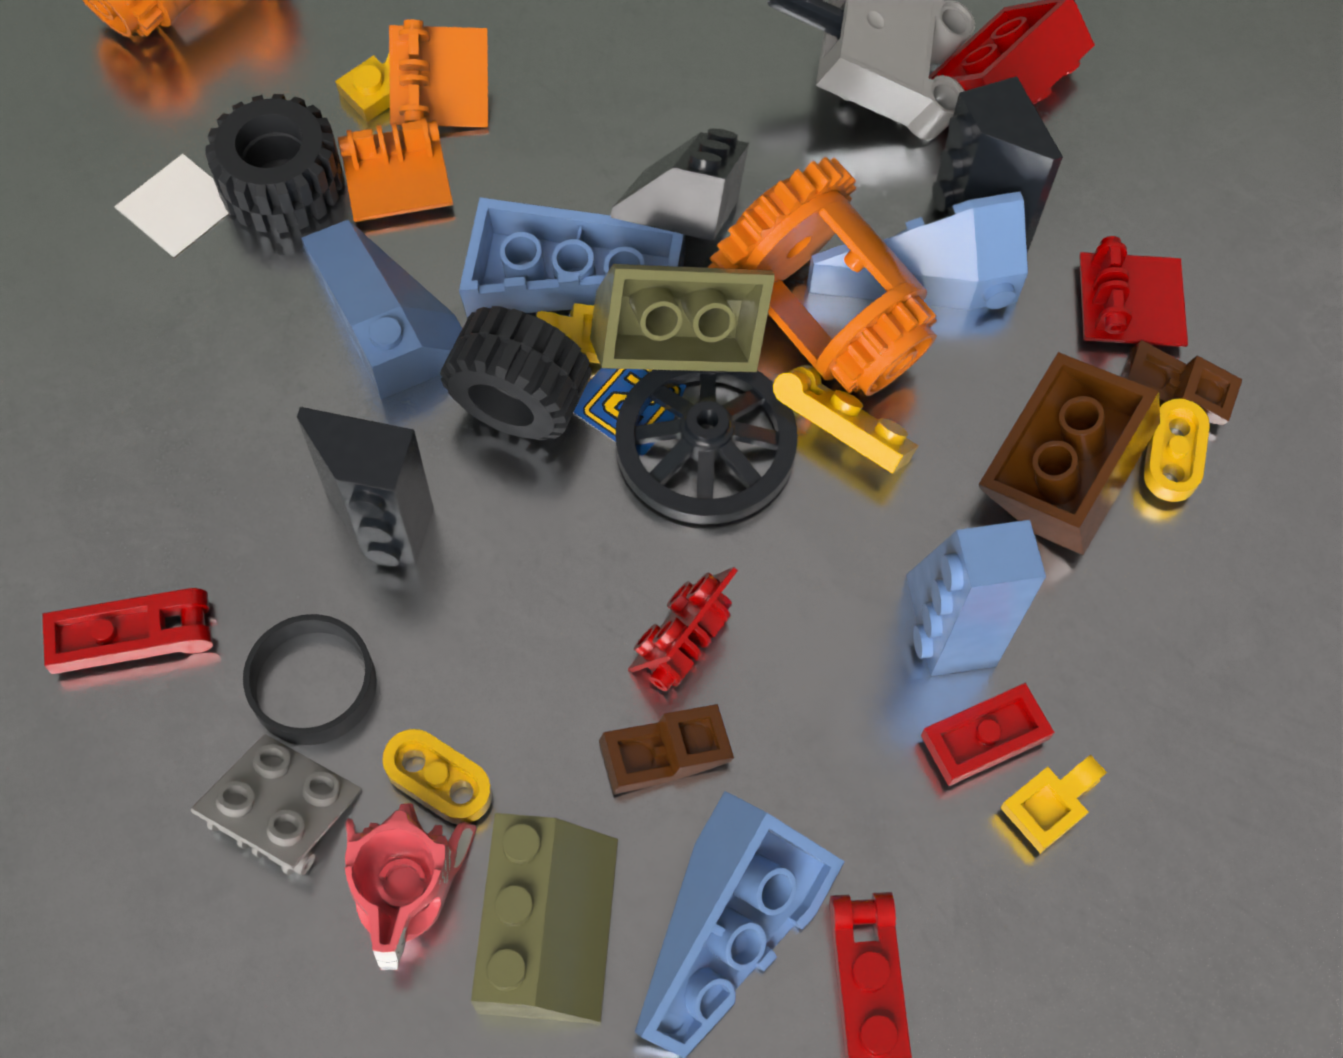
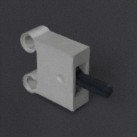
(883, 55)

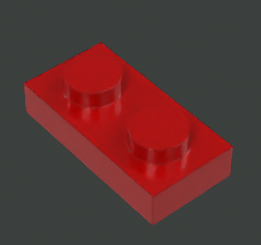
(987, 734)

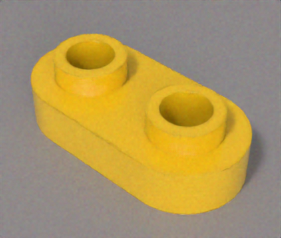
(1177, 454)
(439, 778)

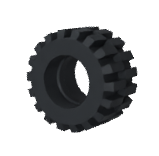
(271, 132)
(516, 373)

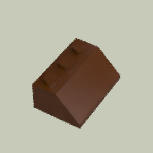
(1072, 450)

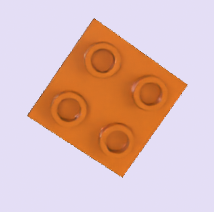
(438, 74)
(395, 170)

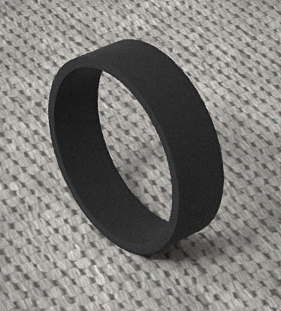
(277, 636)

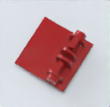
(1132, 297)
(695, 618)

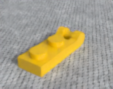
(844, 418)

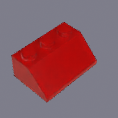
(1026, 41)

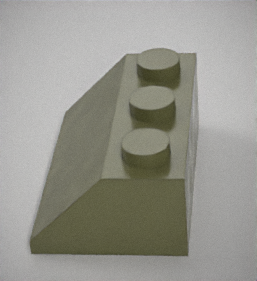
(681, 318)
(545, 920)

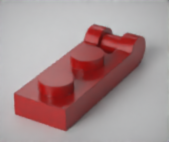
(125, 630)
(869, 978)

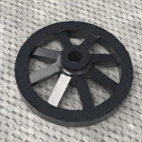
(705, 444)

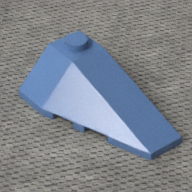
(959, 260)
(388, 314)
(736, 903)

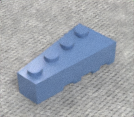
(553, 256)
(974, 595)

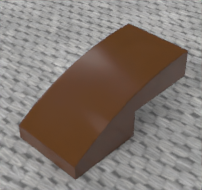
(1196, 381)
(666, 750)

